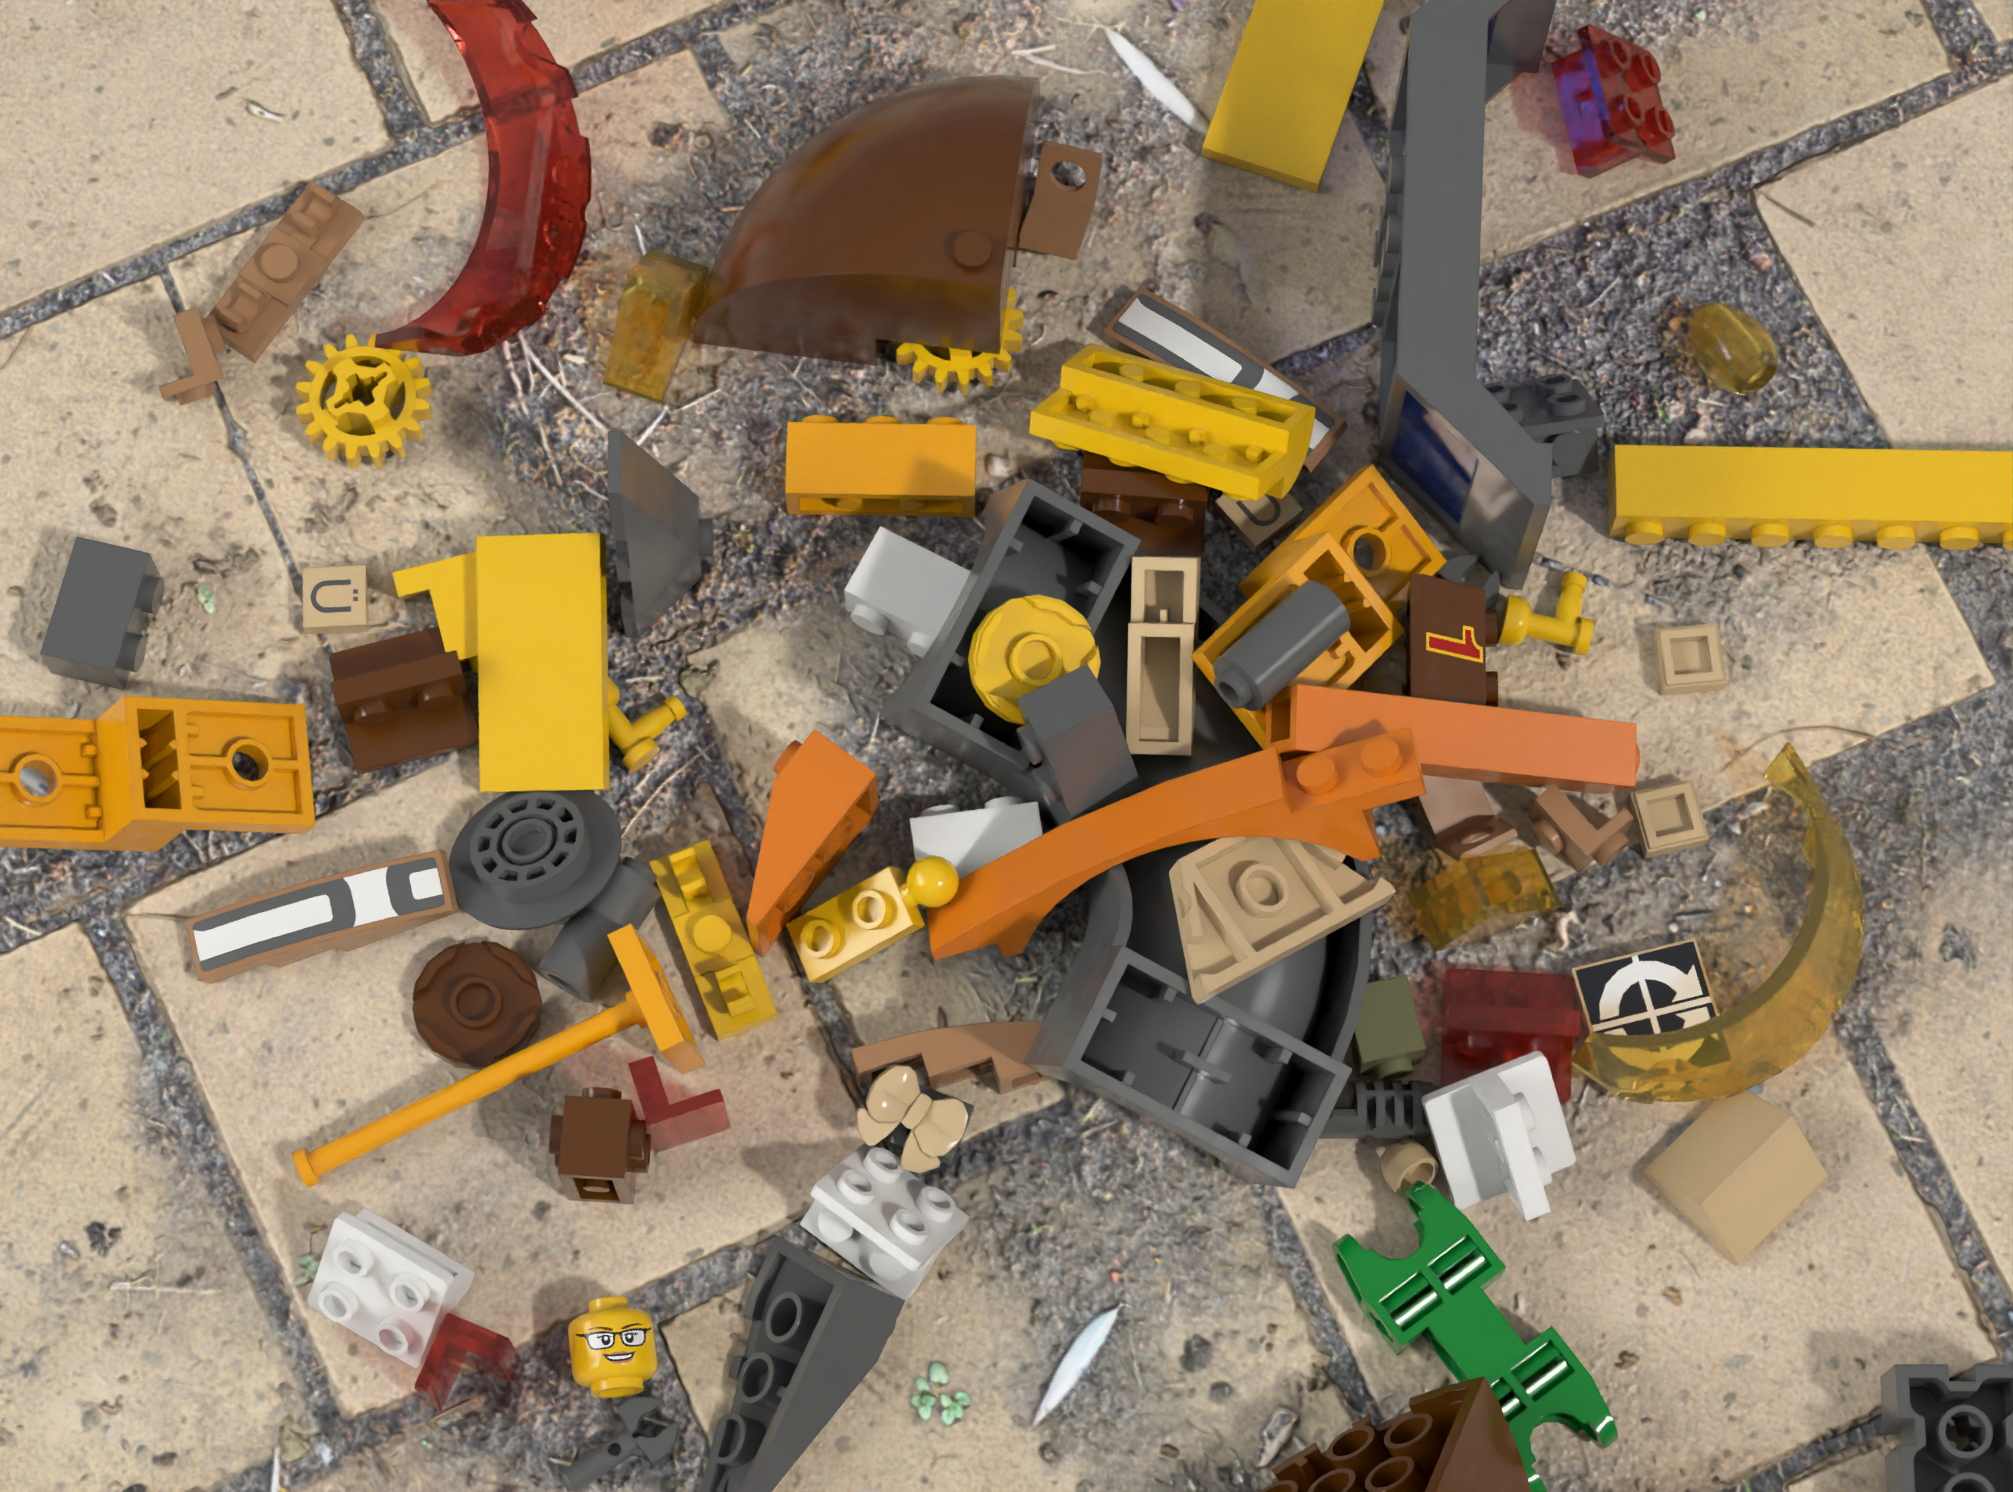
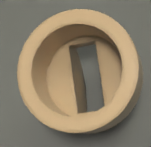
(1407, 1163)

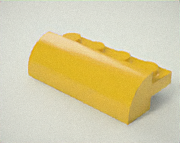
(1177, 423)

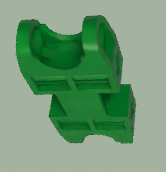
(1469, 1328)

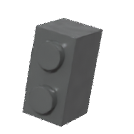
(102, 613)
(1078, 744)

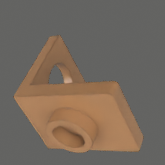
(1059, 212)
(1460, 813)

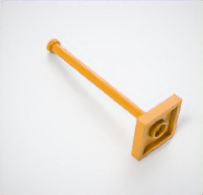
(648, 1004)

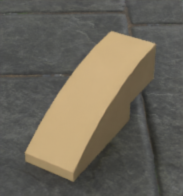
(1159, 653)

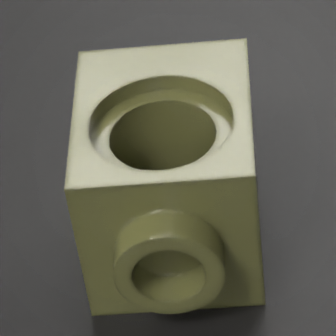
(1388, 1031)

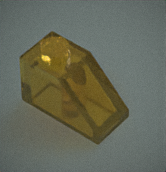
(654, 324)
(1483, 898)

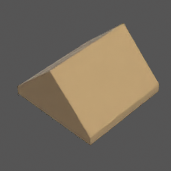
(1738, 1172)

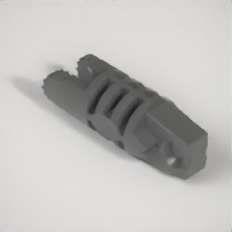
(1380, 1110)

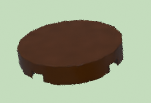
(476, 1004)

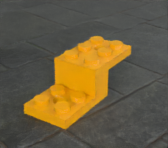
(1324, 553)
(153, 773)

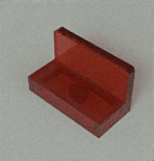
(680, 1121)
(468, 1345)

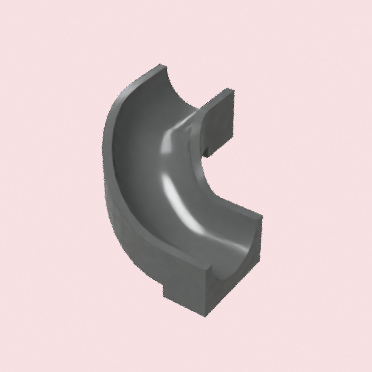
(1249, 1066)

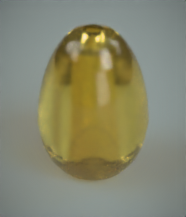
(1732, 348)

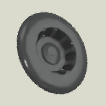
(529, 842)

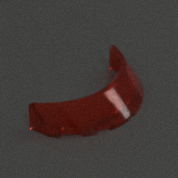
(534, 189)

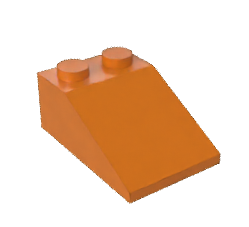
(812, 820)

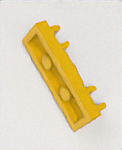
(713, 940)

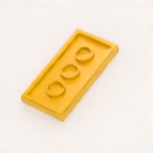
(1291, 87)
(542, 662)

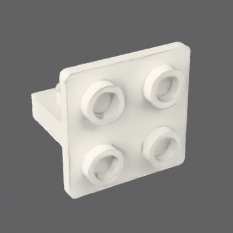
(1501, 1134)
(883, 1218)
(386, 1284)

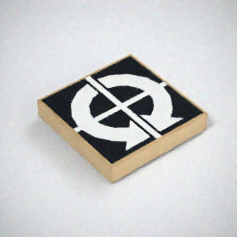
(1645, 992)

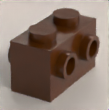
(599, 1146)

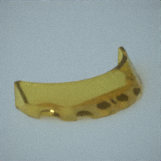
(1783, 1014)

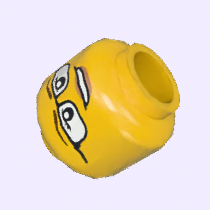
(612, 1348)

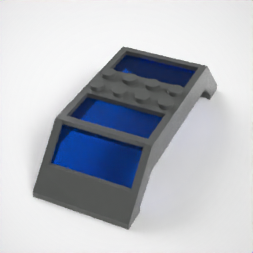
(1435, 419)

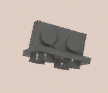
(1557, 413)

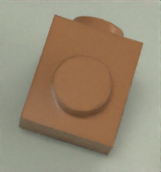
(201, 342)
(1566, 830)

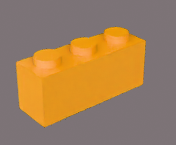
(880, 467)

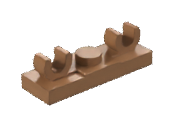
(284, 270)

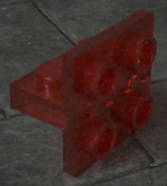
(1612, 103)
(1506, 1016)

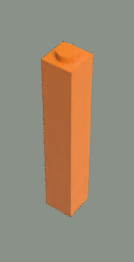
(1461, 738)

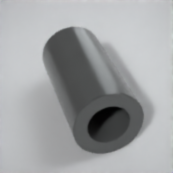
(1280, 646)
(582, 951)

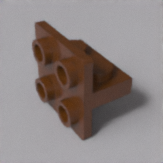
(1147, 505)
(402, 700)

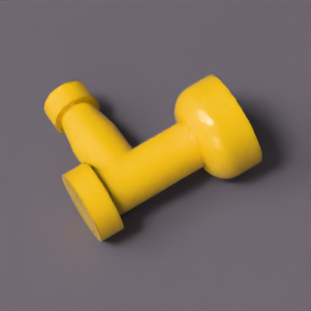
(1564, 629)
(637, 738)

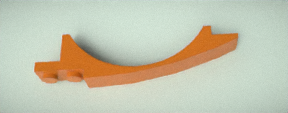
(1307, 799)

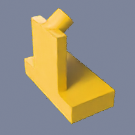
(454, 598)

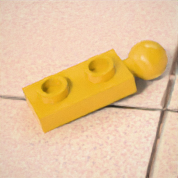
(870, 916)

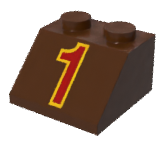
(1448, 642)

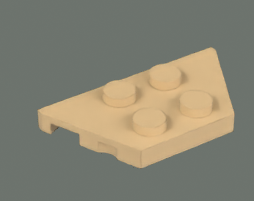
(1258, 902)

